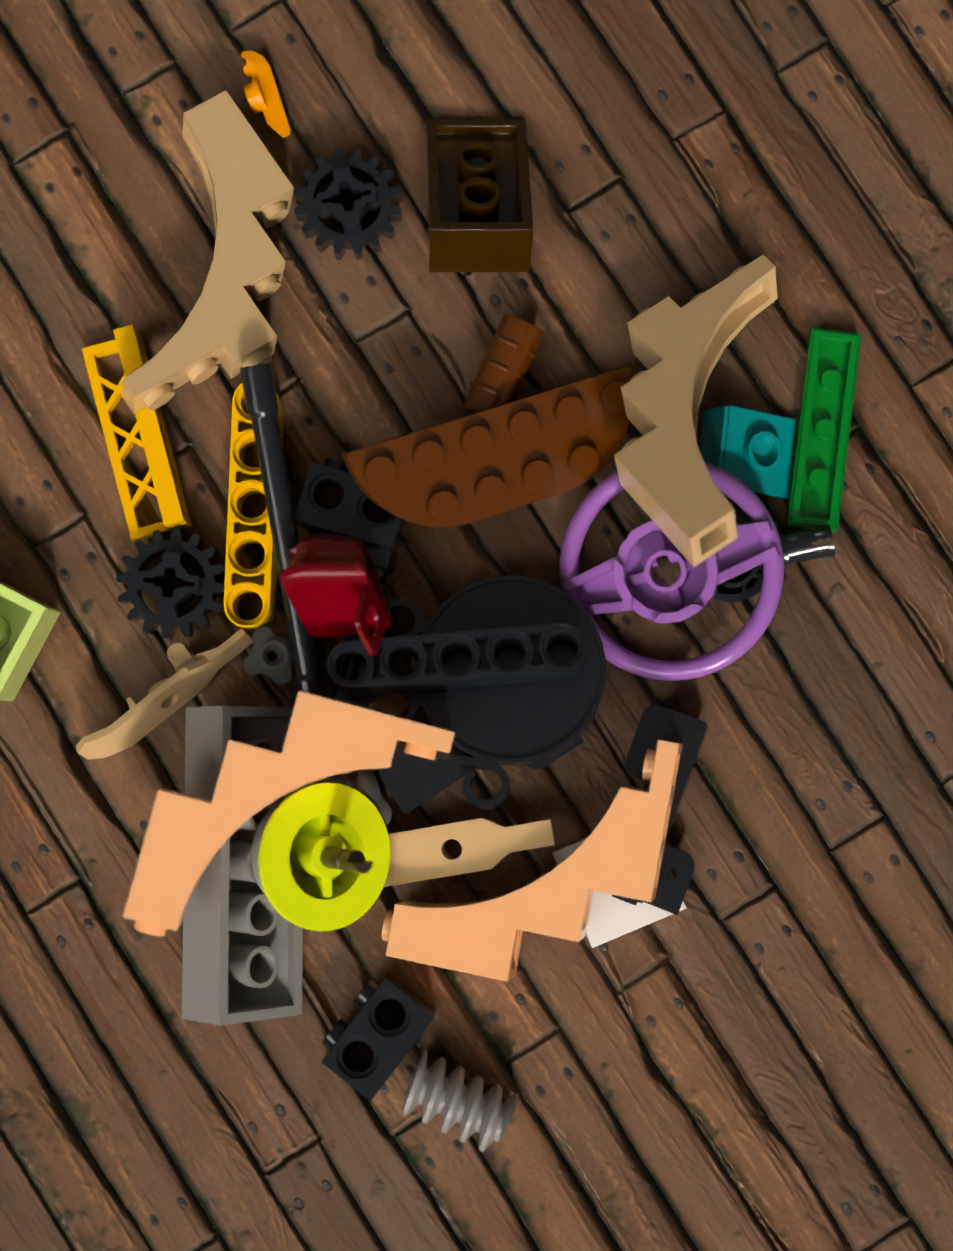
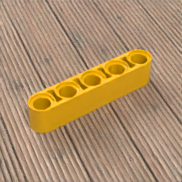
(245, 531)

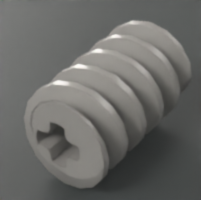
(459, 1102)

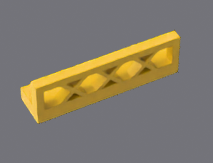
(154, 438)

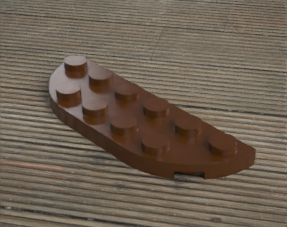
(497, 454)

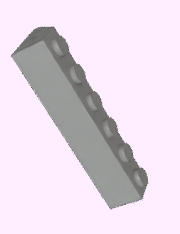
(237, 949)

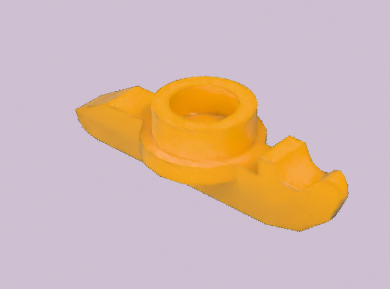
(264, 93)

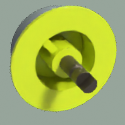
(322, 856)

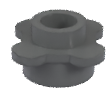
(258, 661)

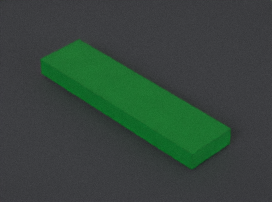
(823, 429)

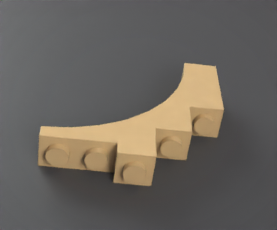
(225, 323)
(680, 352)

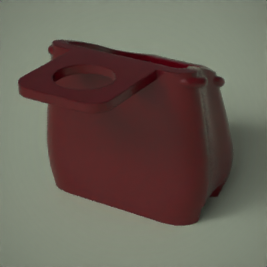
(337, 589)

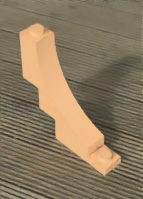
(189, 830)
(616, 859)

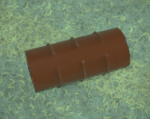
(504, 364)

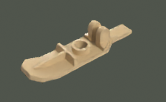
(164, 697)
(484, 843)

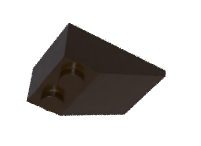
(478, 195)

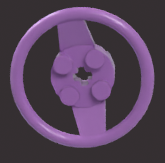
(630, 582)

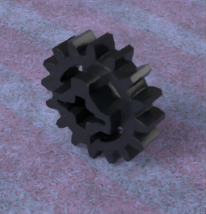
(329, 208)
(172, 607)

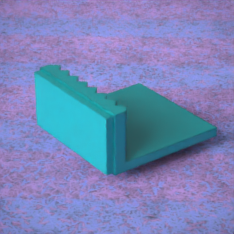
(751, 447)

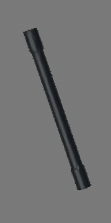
(263, 410)

